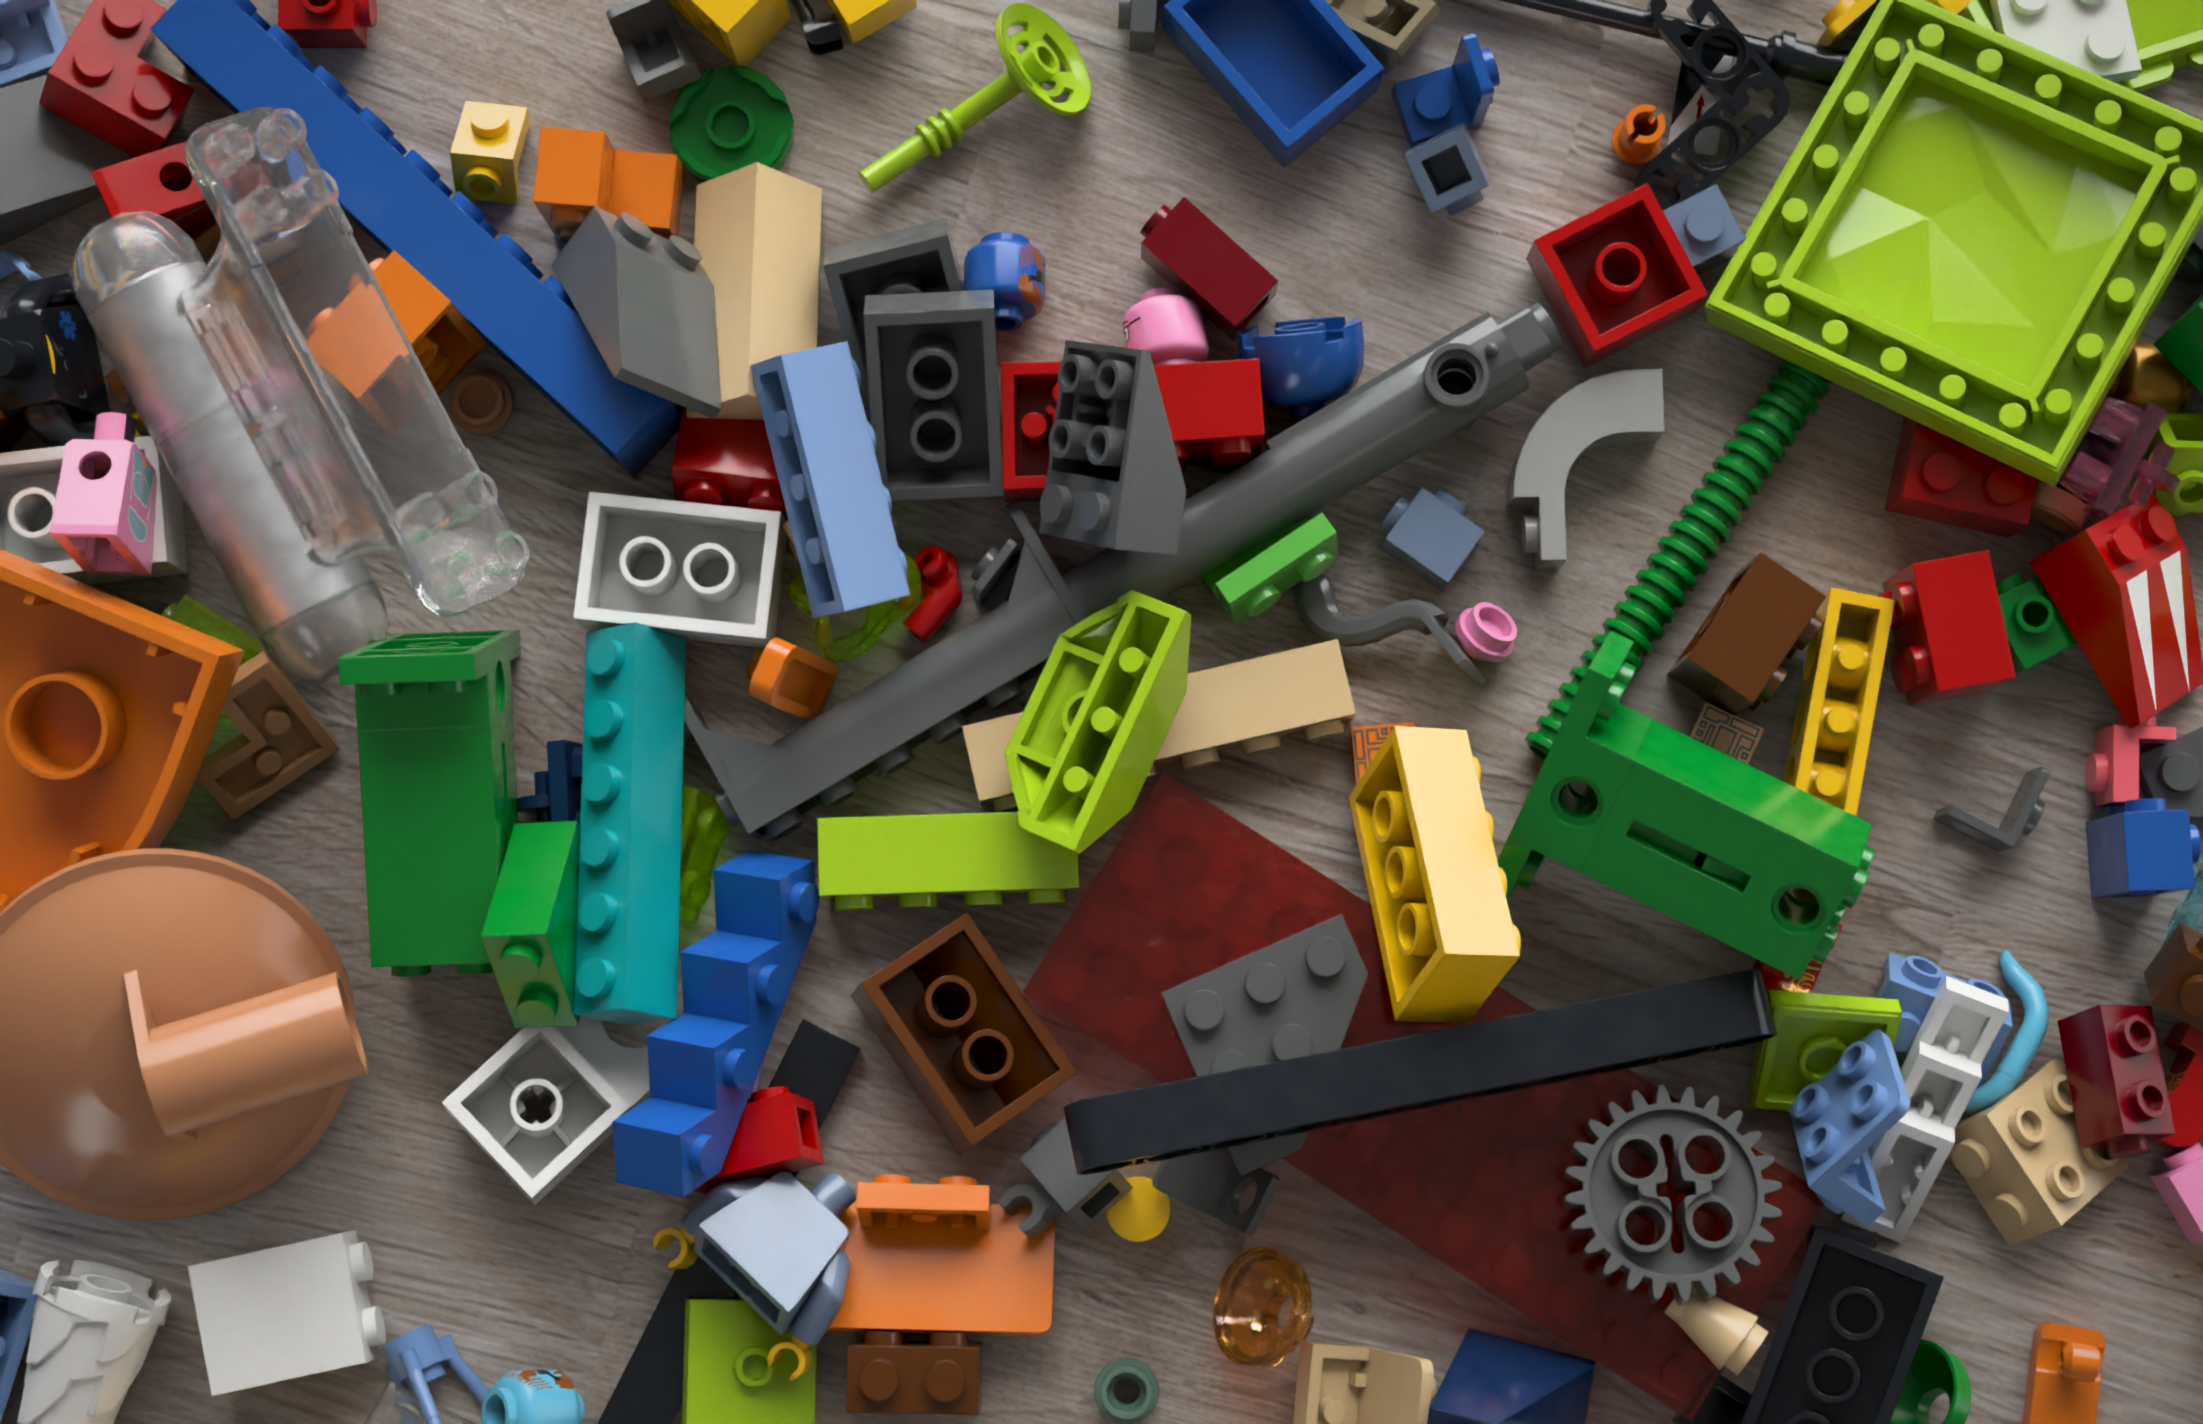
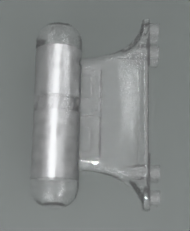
(292, 401)

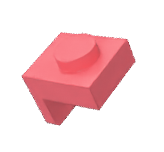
(2114, 766)

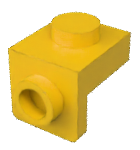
(489, 151)

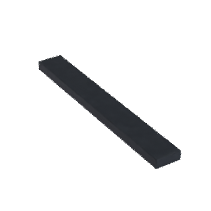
(653, 1378)

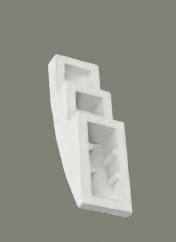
(1940, 1081)

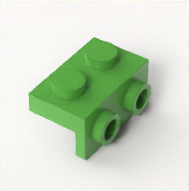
(1261, 574)

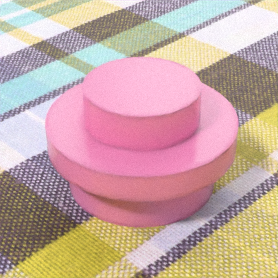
(1486, 632)

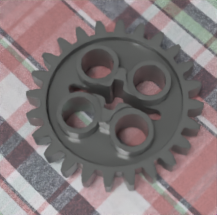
(1732, 1193)

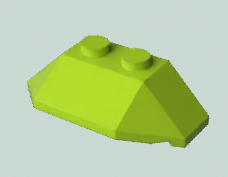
(1098, 719)

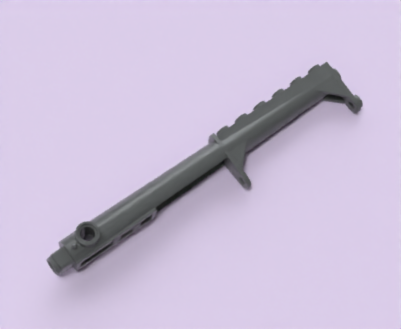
(1010, 645)

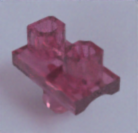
(2132, 431)

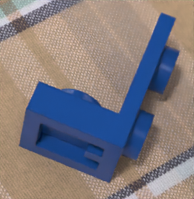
(1448, 95)

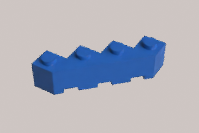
(731, 1005)

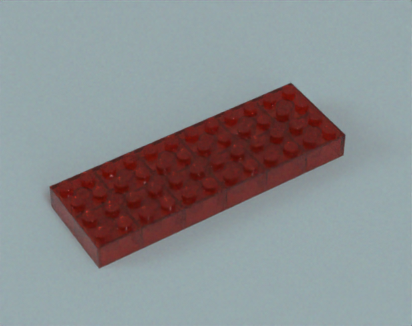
(1456, 1179)

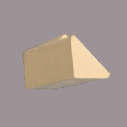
(764, 261)

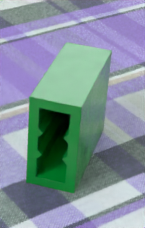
(534, 924)

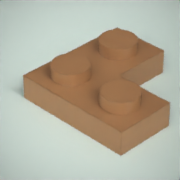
(276, 743)

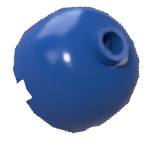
(1306, 361)

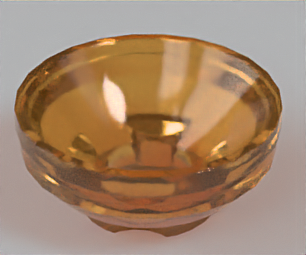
(1250, 1305)

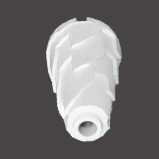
(87, 1342)

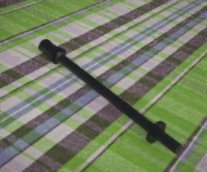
(1781, 53)

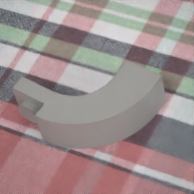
(1594, 414)

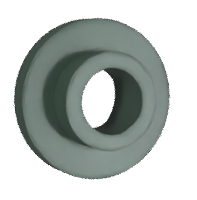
(1121, 1411)

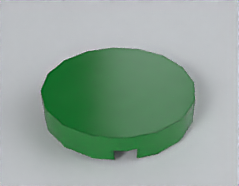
(730, 122)

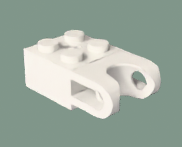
(575, 1067)

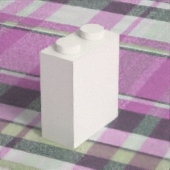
(286, 1312)

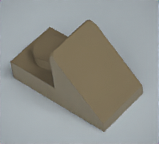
(1387, 26)

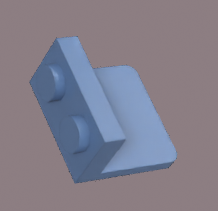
(1844, 1118)

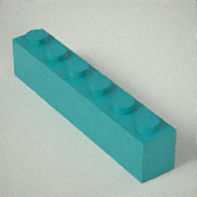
(630, 825)

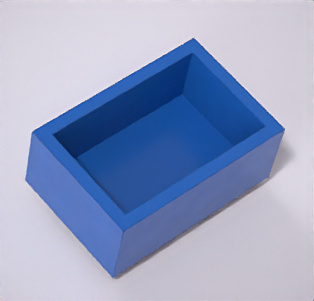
(1277, 64)

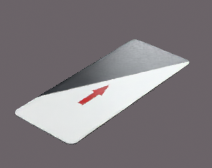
(1694, 100)

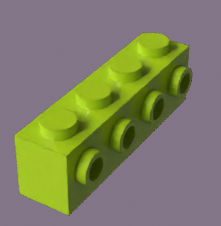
(940, 857)

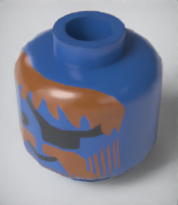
(1014, 273)

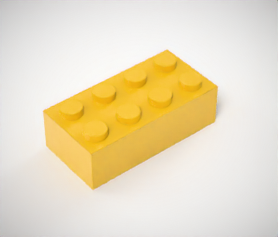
(1433, 875)

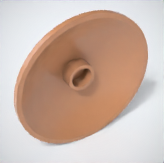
(167, 1034)

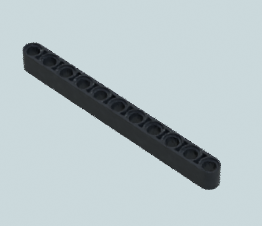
(1417, 1072)

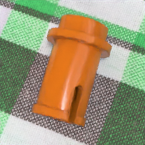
(1649, 141)

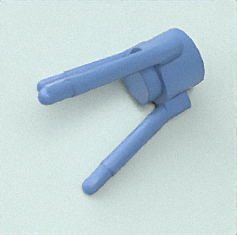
(418, 1362)

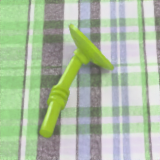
(1024, 74)

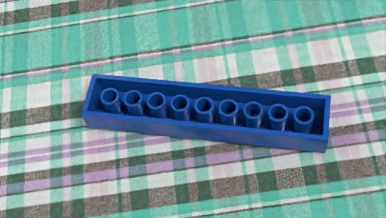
(410, 211)

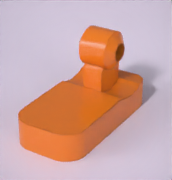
(791, 678)
(2064, 1375)

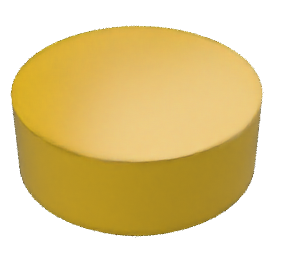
(1141, 1212)

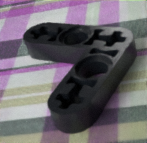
(1727, 90)

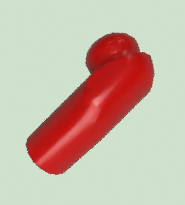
(940, 592)

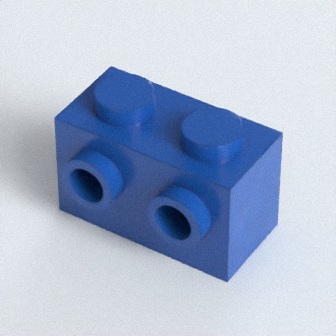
(2141, 850)

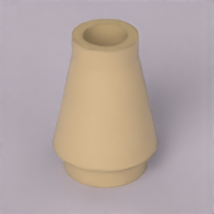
(1719, 1329)

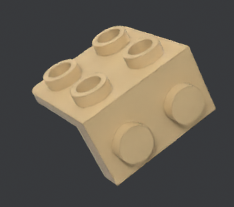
(2028, 1157)
(1361, 1385)

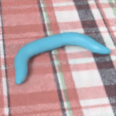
(2025, 1042)

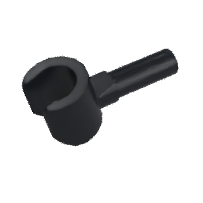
(820, 32)

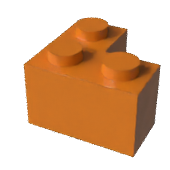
(585, 171)

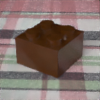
(1747, 635)

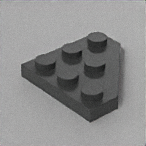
(1271, 1009)

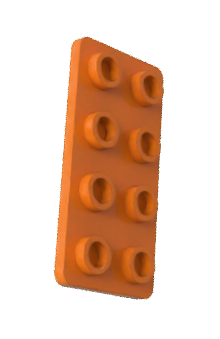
(943, 1261)

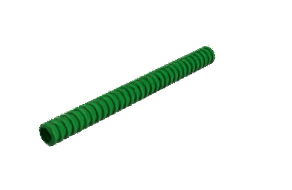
(1700, 529)

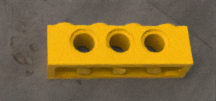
(1839, 698)

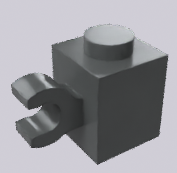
(1060, 1187)

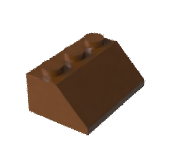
(962, 1033)

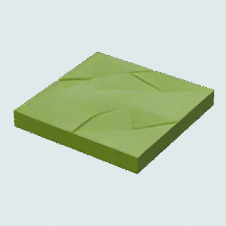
(1970, 235)

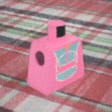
(107, 500)

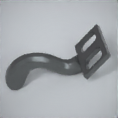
(1321, 614)

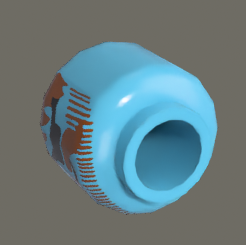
(533, 1398)

